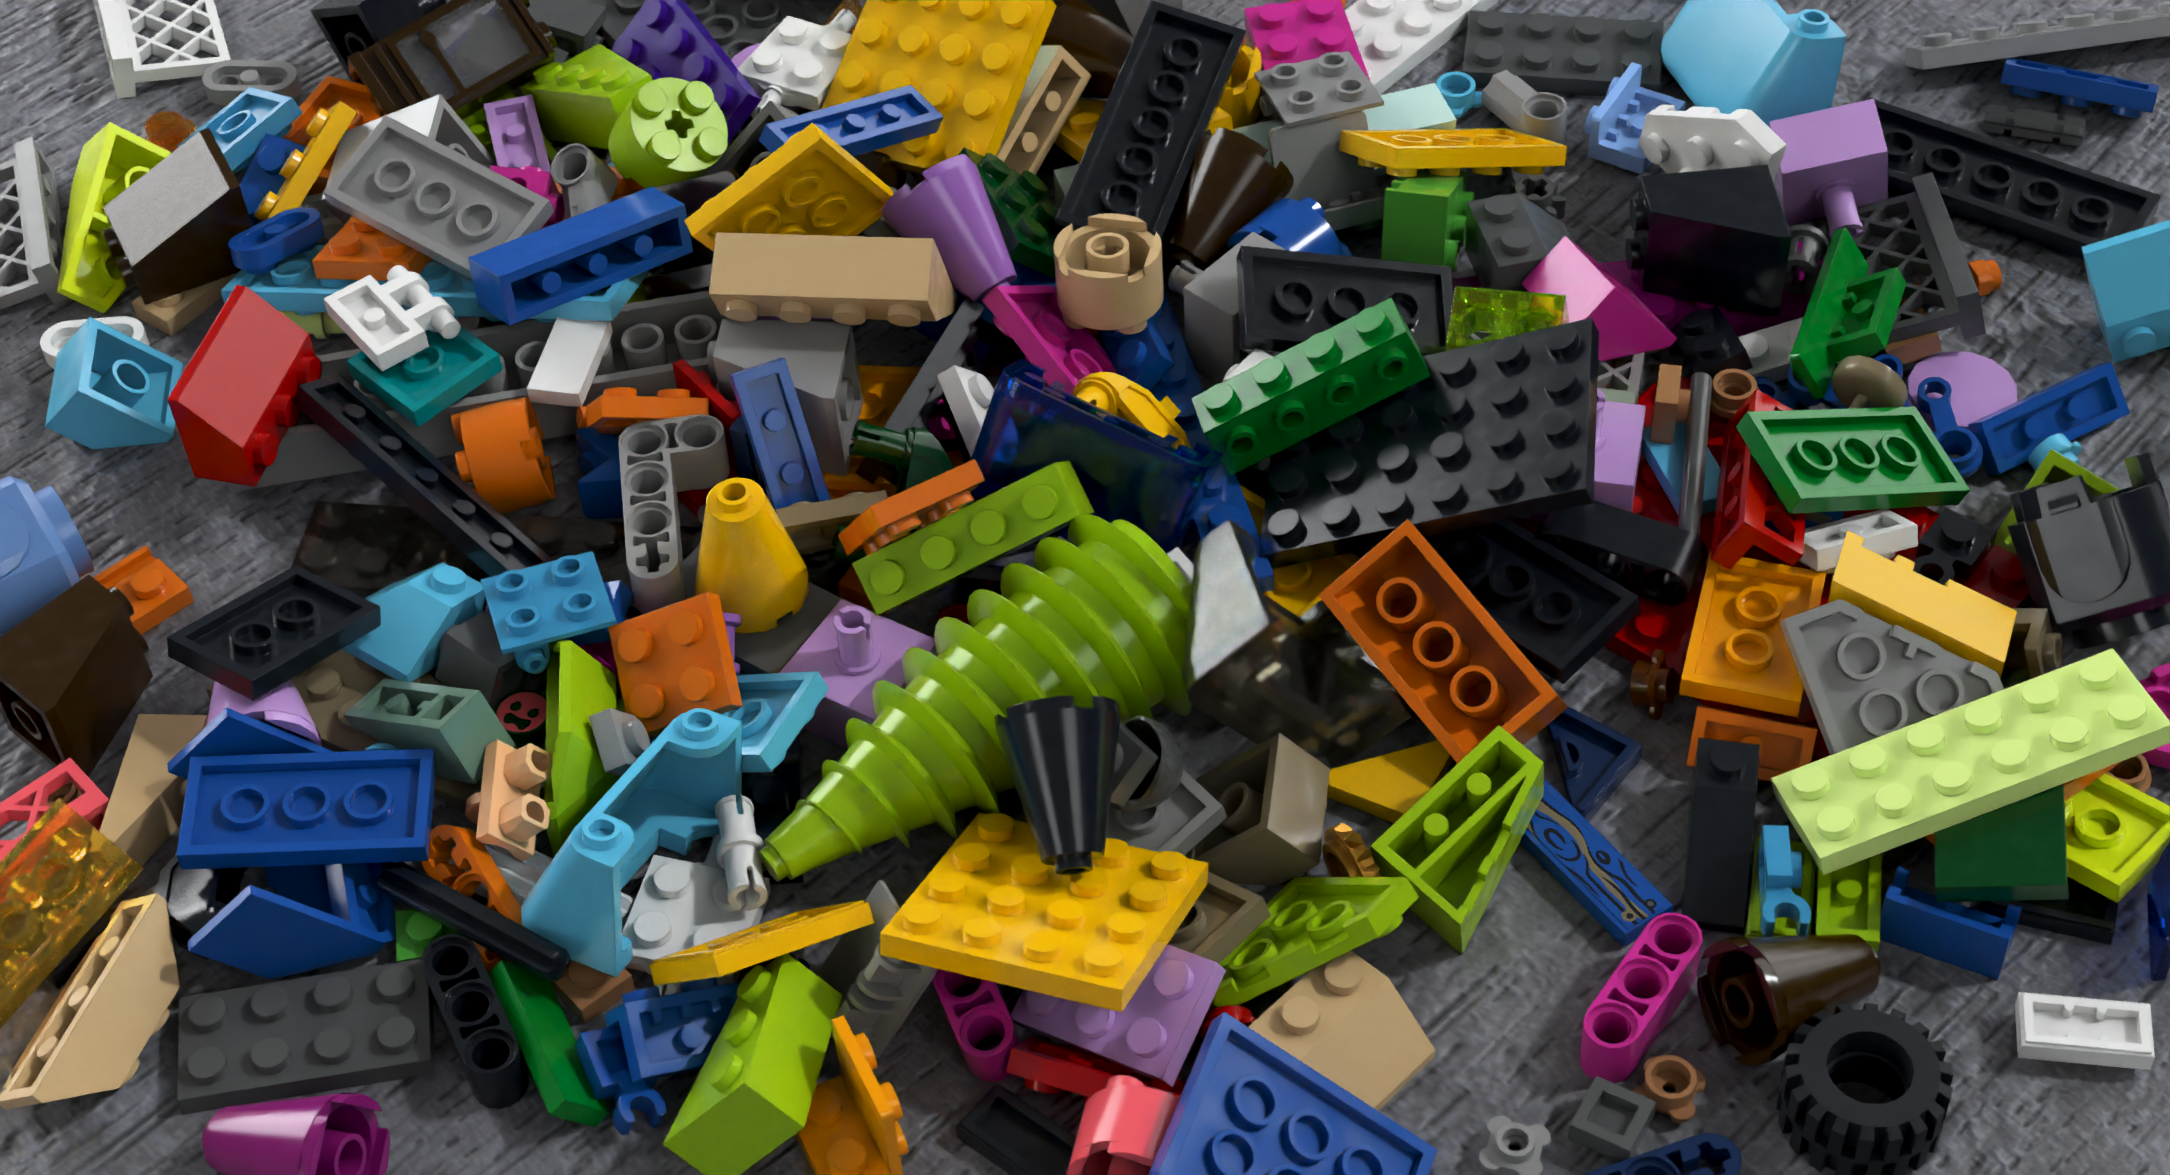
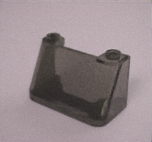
(1275, 670)

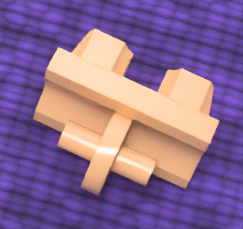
(509, 801)

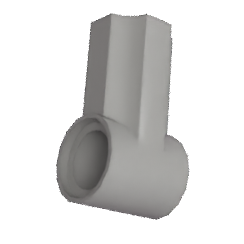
(1524, 108)
(583, 179)

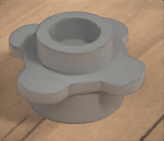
(1501, 1160)

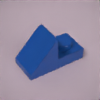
(601, 485)

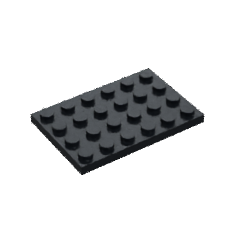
(1474, 445)

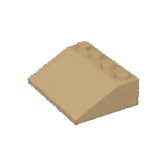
(830, 278)

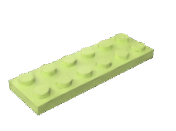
(1970, 760)

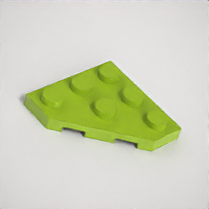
(1310, 926)

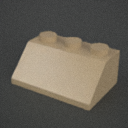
(1350, 1029)

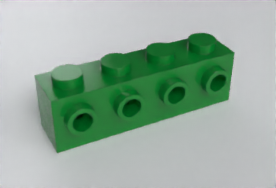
(1307, 384)

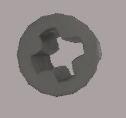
(1812, 252)

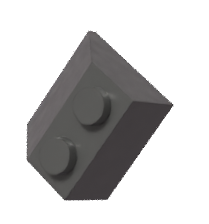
(1509, 239)

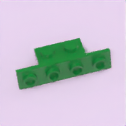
(1845, 314)

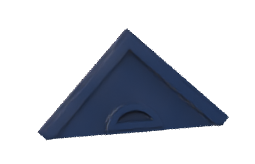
(1590, 759)

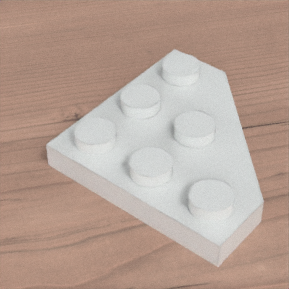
(1709, 140)

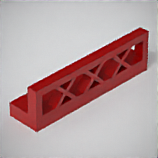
(1748, 502)

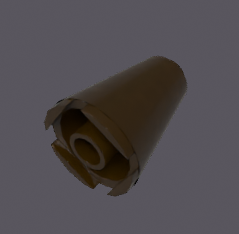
(1092, 42)
(1221, 195)
(1770, 985)

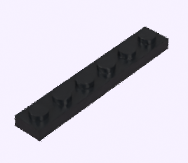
(417, 476)

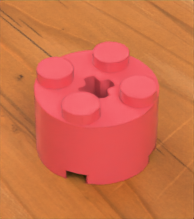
(1121, 1129)

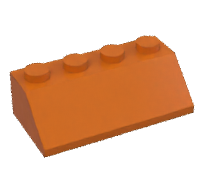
(1439, 645)

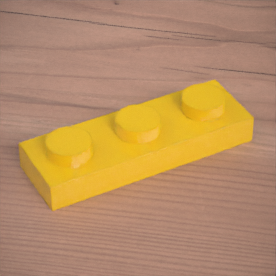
(304, 168)

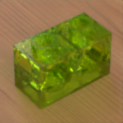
(1501, 314)

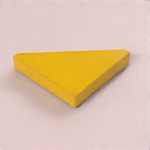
(1390, 782)

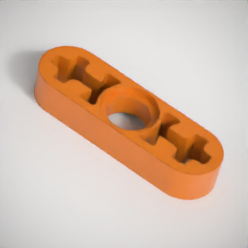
(473, 856)

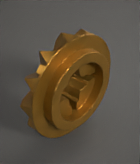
(1346, 853)

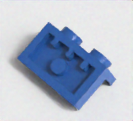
(672, 1030)

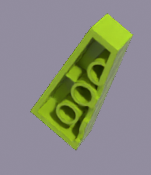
(584, 95)

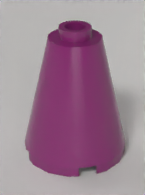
(299, 1137)

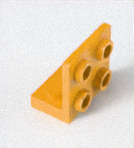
(853, 1117)

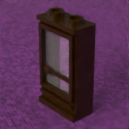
(459, 50)

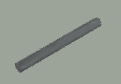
(1695, 453)

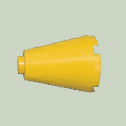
(749, 557)

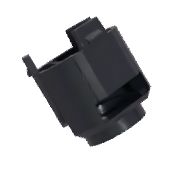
(2099, 558)

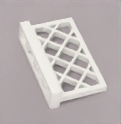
(128, 49)

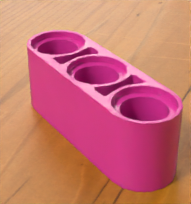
(976, 1018)
(1636, 1021)

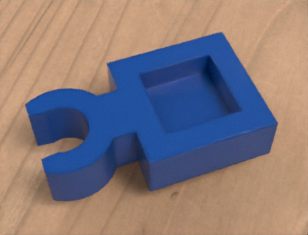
(609, 1075)

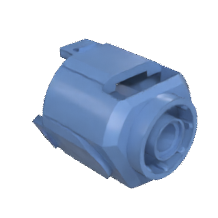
(38, 550)

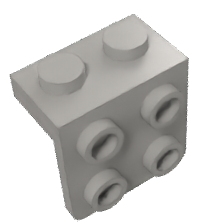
(1328, 175)

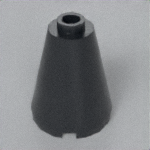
(1063, 775)

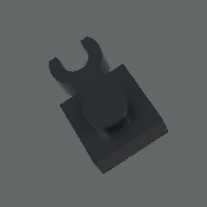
(1953, 547)

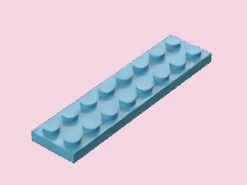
(295, 288)

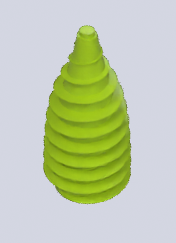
(1080, 623)

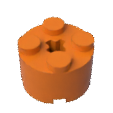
(504, 454)

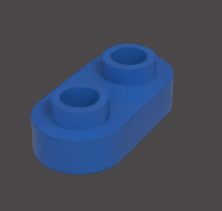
(276, 239)

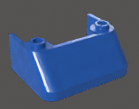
(321, 910)

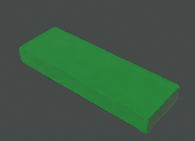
(547, 1044)

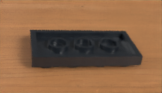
(1300, 294)

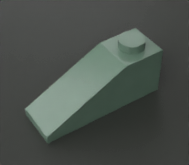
(432, 716)

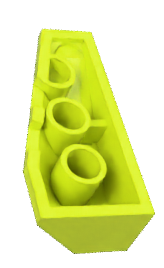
(104, 170)

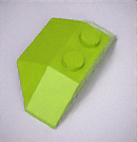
(575, 690)

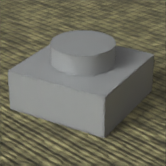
(619, 739)

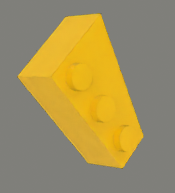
(1944, 614)

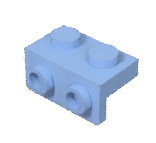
(1619, 120)

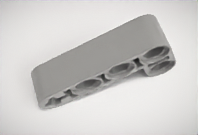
(655, 465)

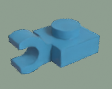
(1777, 873)

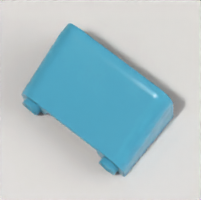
(1754, 57)
(657, 802)

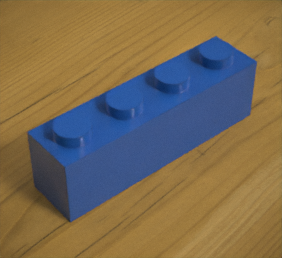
(580, 255)

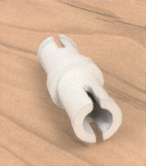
(739, 852)

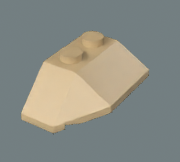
(103, 1011)

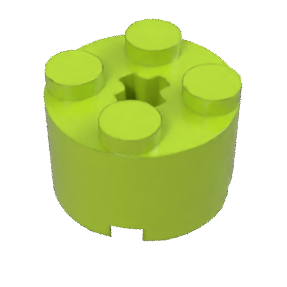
(668, 133)

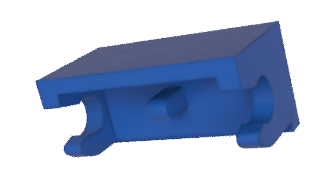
(1946, 928)

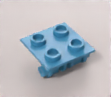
(547, 606)

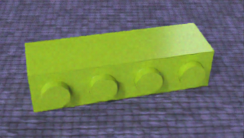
(972, 537)

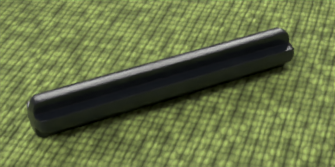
(474, 920)

